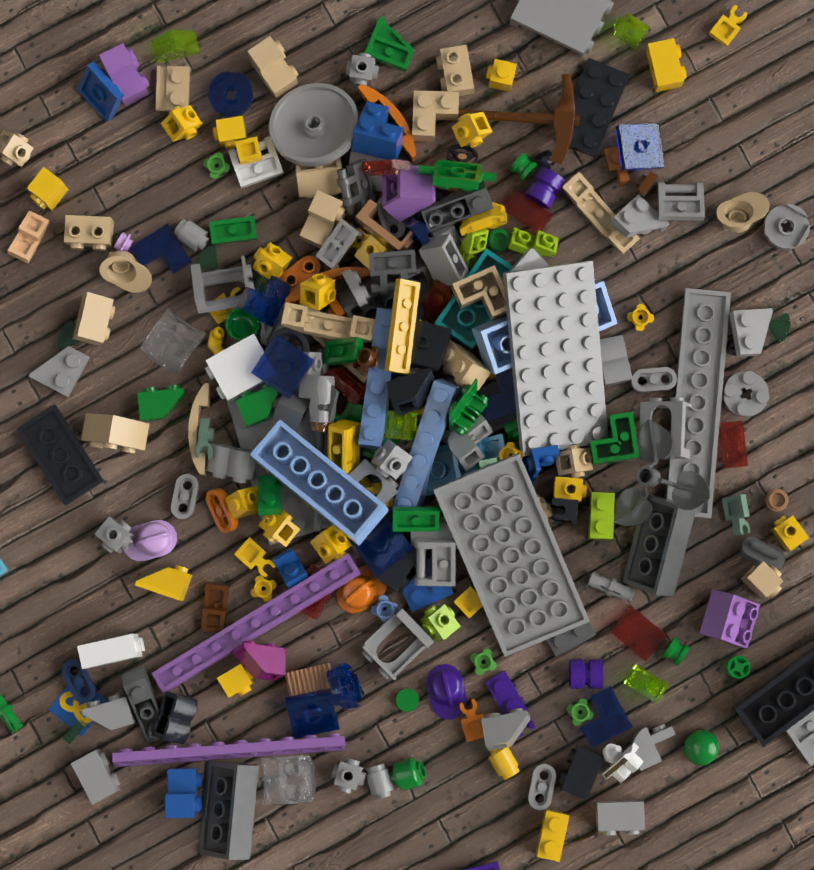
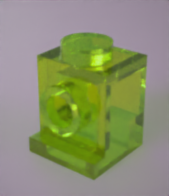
(638, 28)
(401, 426)

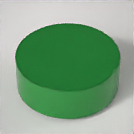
(498, 240)
(407, 700)

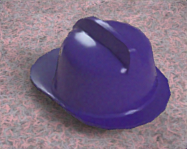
(446, 691)

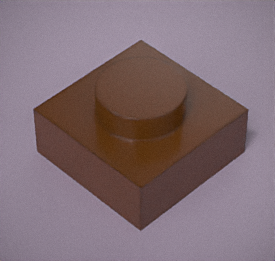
(645, 183)

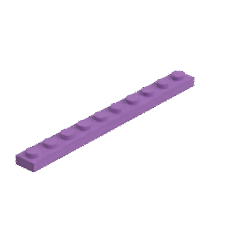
(256, 623)
(220, 751)

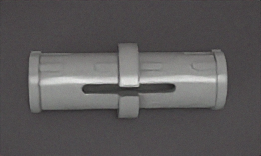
(611, 587)

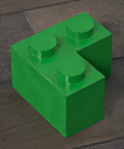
(621, 444)

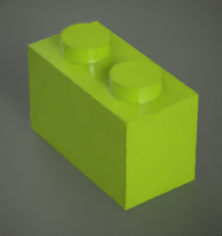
(601, 516)

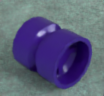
(543, 189)
(586, 673)

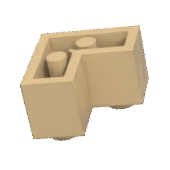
(270, 65)
(430, 107)
(323, 217)
(485, 287)
(115, 431)

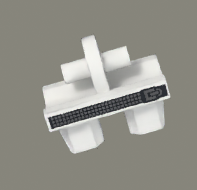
(621, 762)

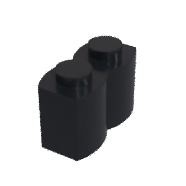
(175, 717)

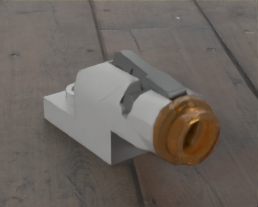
(321, 393)

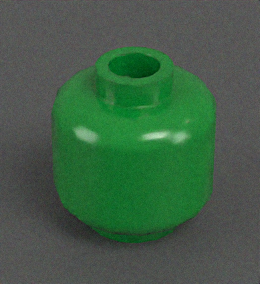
(408, 773)

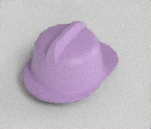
(152, 540)

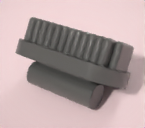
(759, 551)

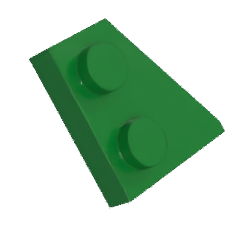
(389, 47)

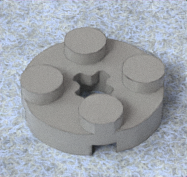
(799, 225)
(748, 381)

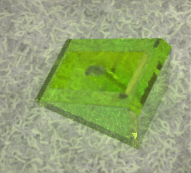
(175, 45)
(646, 684)

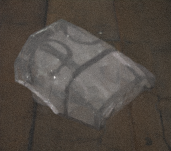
(172, 342)
(288, 780)

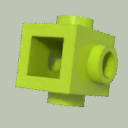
(439, 622)

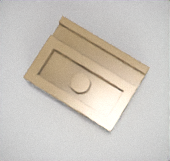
(172, 87)

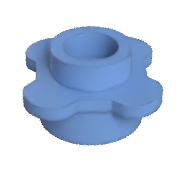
(384, 602)

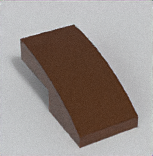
(215, 607)

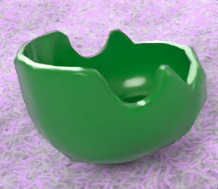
(240, 325)
(701, 747)

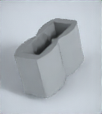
(614, 361)
(231, 462)

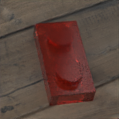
(390, 166)
(527, 211)
(436, 301)
(733, 444)

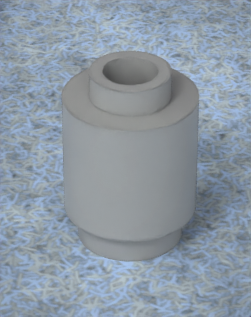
(191, 235)
(379, 781)

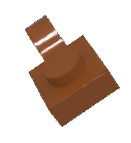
(613, 163)

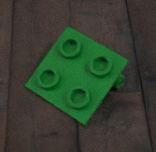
(461, 412)

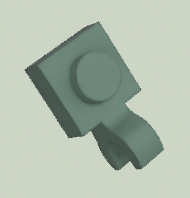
(205, 436)
(736, 510)

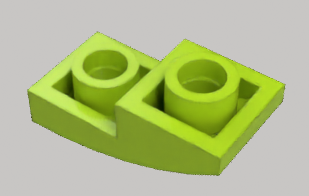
(542, 243)
(472, 245)

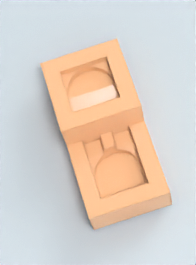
(28, 237)

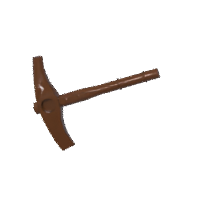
(562, 119)

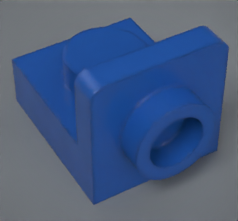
(541, 456)
(290, 568)

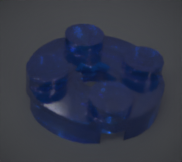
(232, 81)
(344, 686)

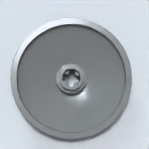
(313, 124)

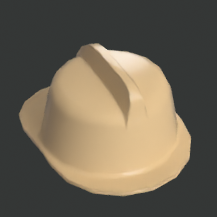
(742, 211)
(125, 272)

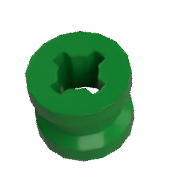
(523, 167)
(675, 651)
(741, 665)

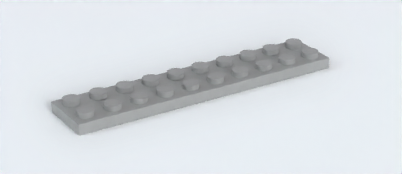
(701, 384)

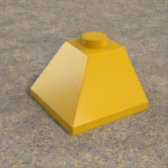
(168, 582)

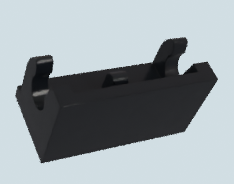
(567, 508)

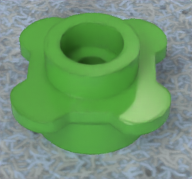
(216, 159)
(485, 655)
(579, 718)

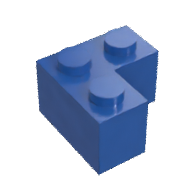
(375, 136)
(182, 794)

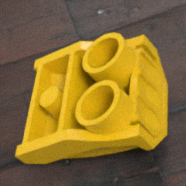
(489, 219)

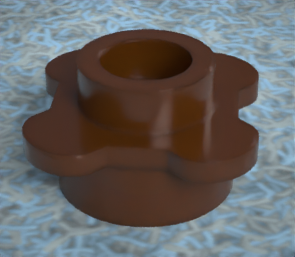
(368, 358)

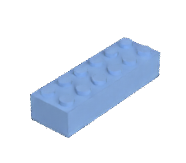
(494, 341)
(319, 482)

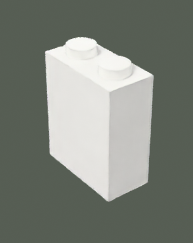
(234, 368)
(110, 651)

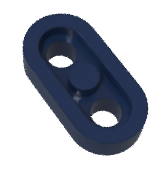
(79, 681)

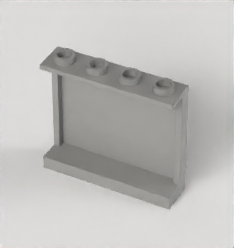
(563, 21)

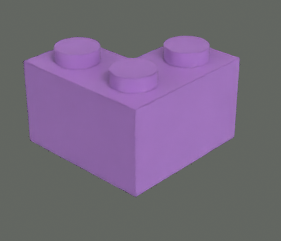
(121, 67)

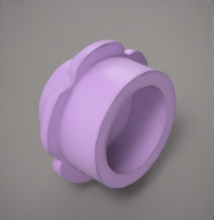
(123, 242)

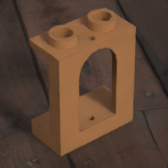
(365, 222)

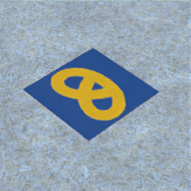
(69, 709)

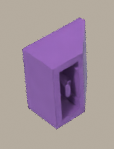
(407, 193)
(729, 618)

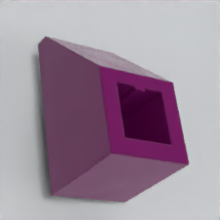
(262, 661)

